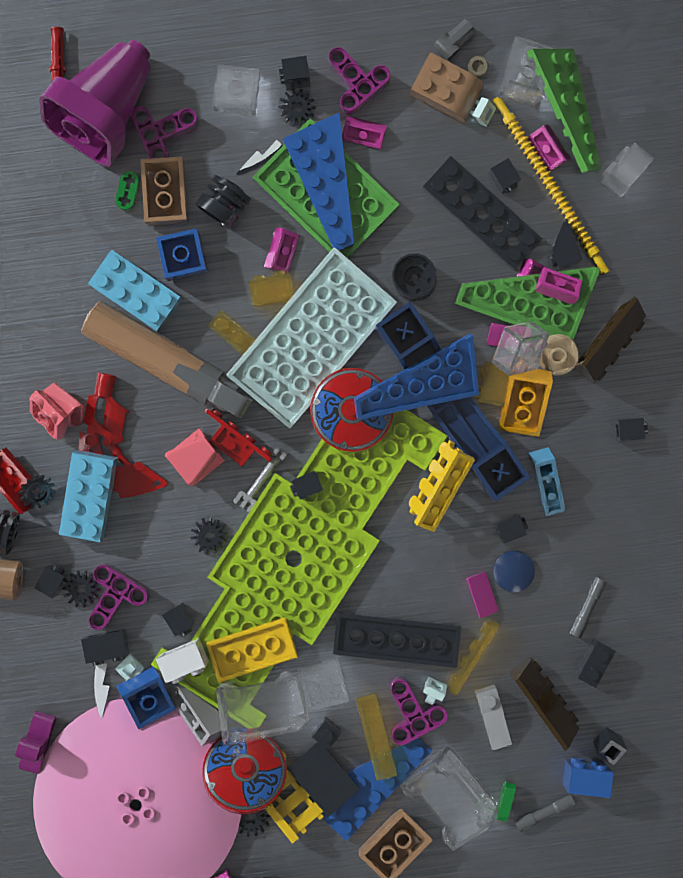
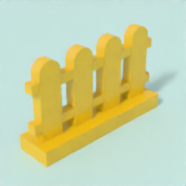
(442, 493)
(285, 808)

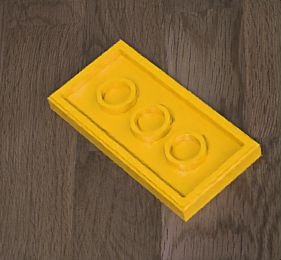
(252, 649)

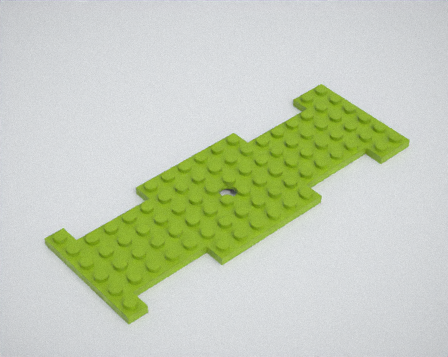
(321, 528)

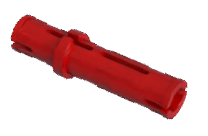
(57, 53)

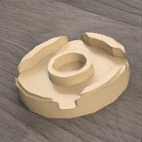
(559, 355)

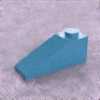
(547, 481)

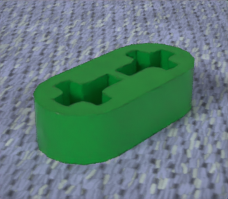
(132, 191)
(505, 801)

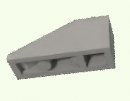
(197, 714)
(493, 717)

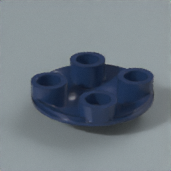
(513, 571)

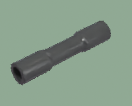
(593, 595)
(533, 818)

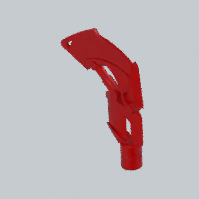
(130, 478)

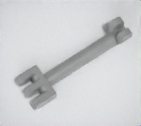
(249, 496)

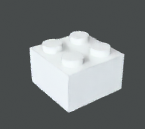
(182, 660)

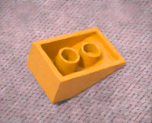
(526, 402)

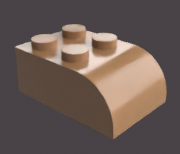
(447, 87)
(164, 191)
(394, 845)

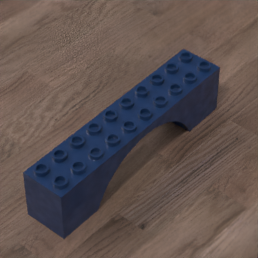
(461, 419)

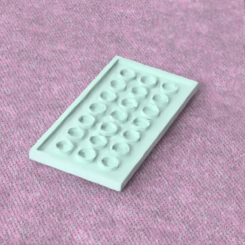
(311, 337)

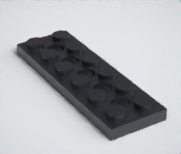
(485, 199)
(404, 652)

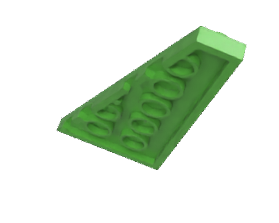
(568, 102)

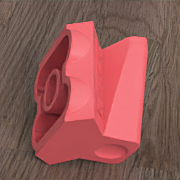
(56, 410)
(195, 457)

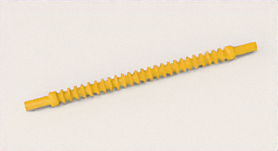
(592, 251)

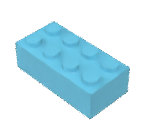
(135, 291)
(88, 495)

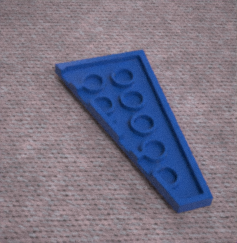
(321, 166)
(434, 380)
(373, 792)

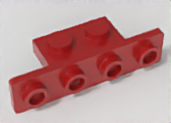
(233, 443)
(11, 478)

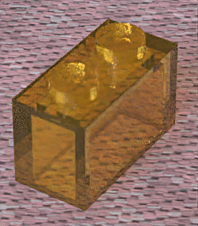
(270, 289)
(493, 385)

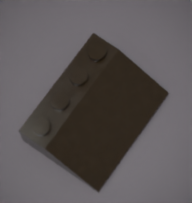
(610, 340)
(545, 701)

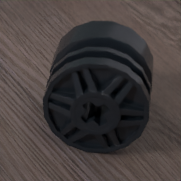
(223, 201)
(408, 266)
(8, 530)

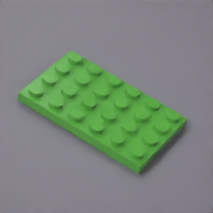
(368, 200)

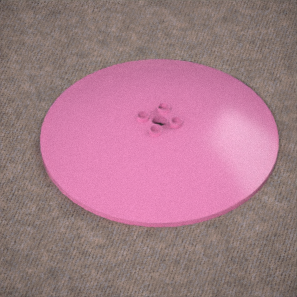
(88, 790)

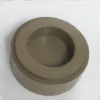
(478, 66)

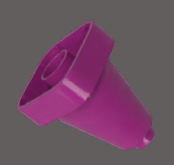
(97, 102)

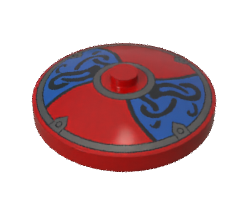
(335, 414)
(244, 775)

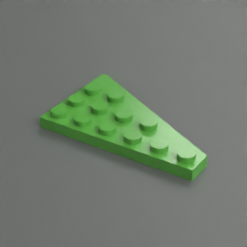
(518, 302)

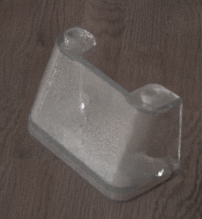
(262, 709)
(453, 797)

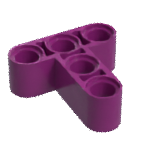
(359, 81)
(158, 128)
(116, 593)
(413, 715)
(35, 743)

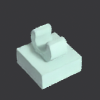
(483, 111)
(129, 667)
(434, 690)

